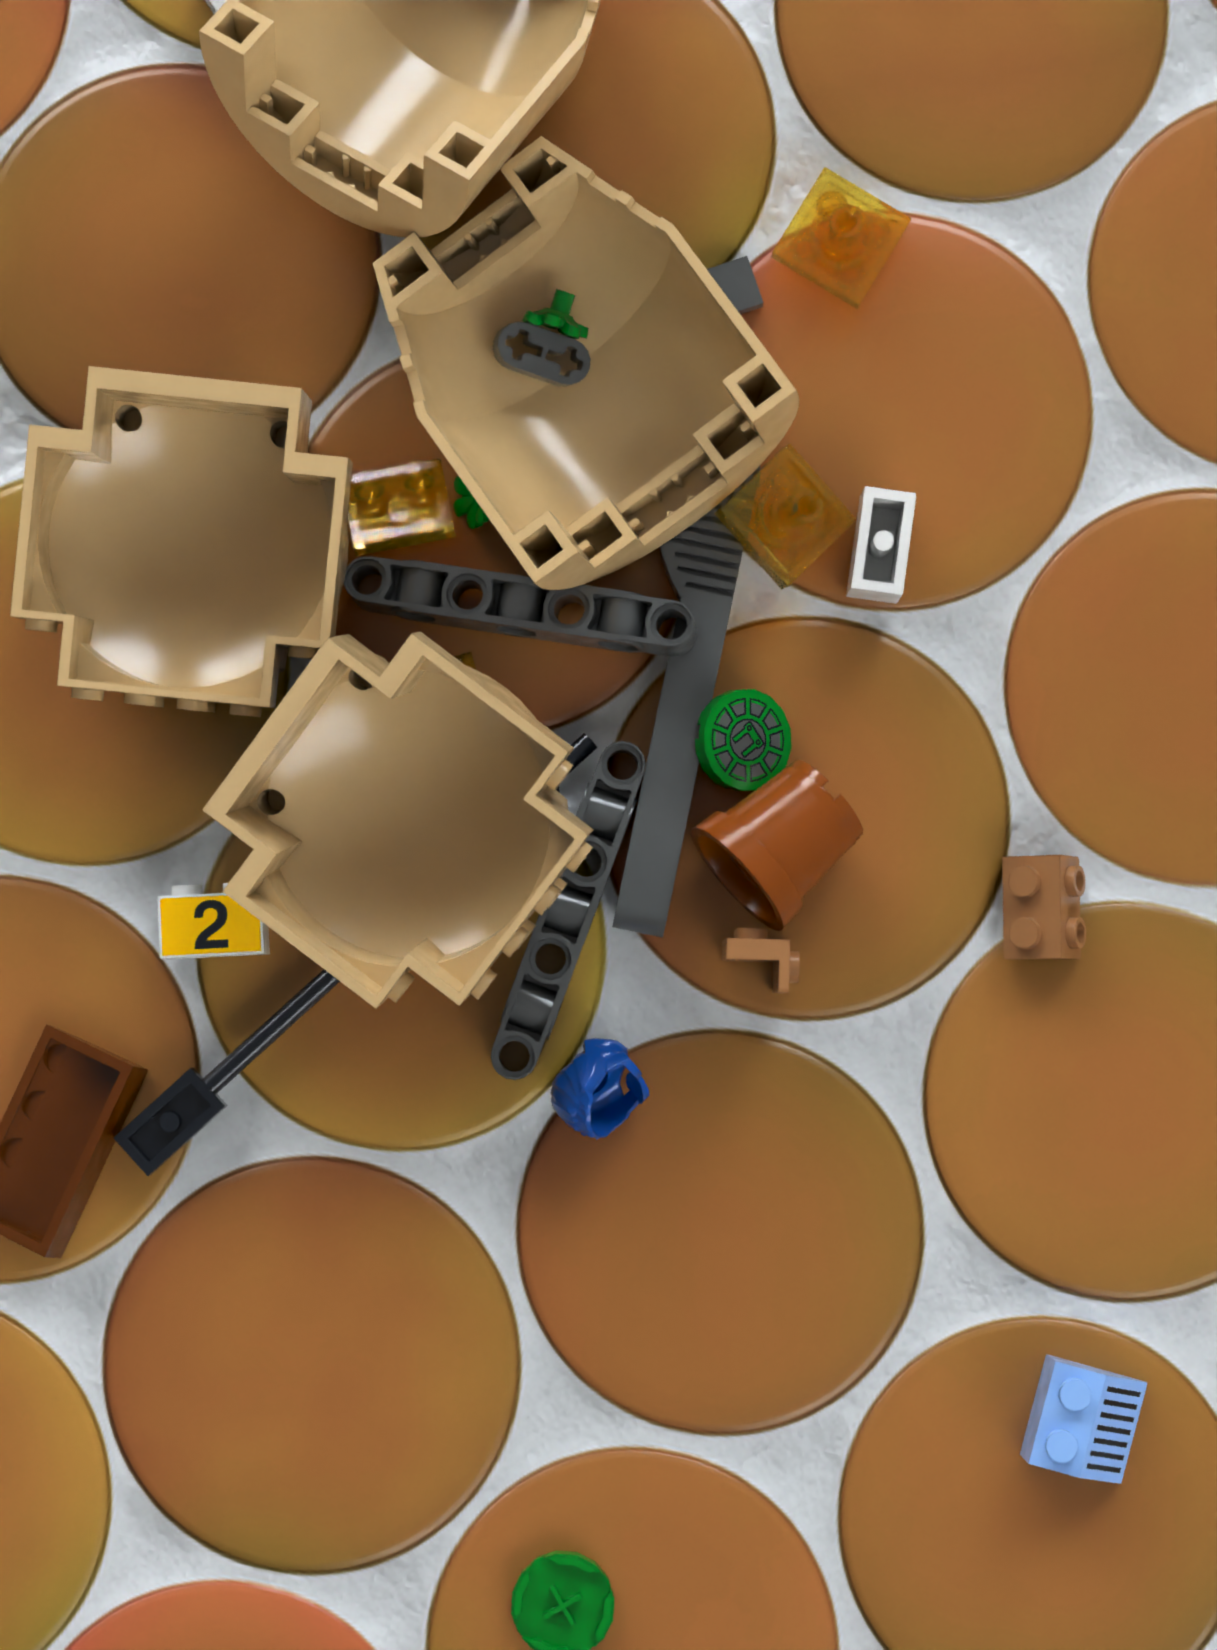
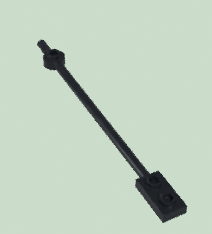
(194, 1100)

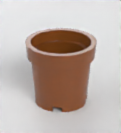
(778, 842)

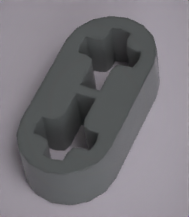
(545, 342)

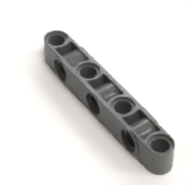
(519, 607)
(537, 995)

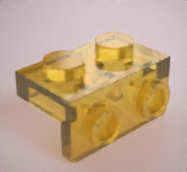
(399, 507)

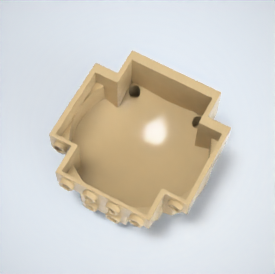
(182, 540)
(401, 819)

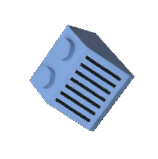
(1082, 1420)

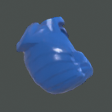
(590, 1092)

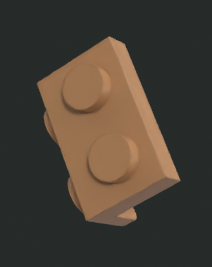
(1042, 907)
(754, 946)

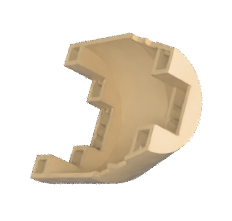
(393, 102)
(674, 388)

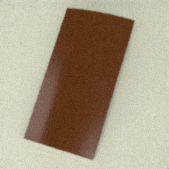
(60, 1137)

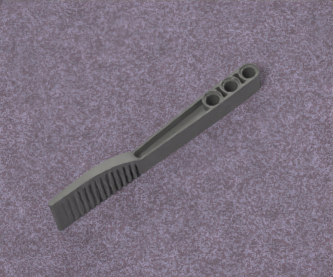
(703, 574)

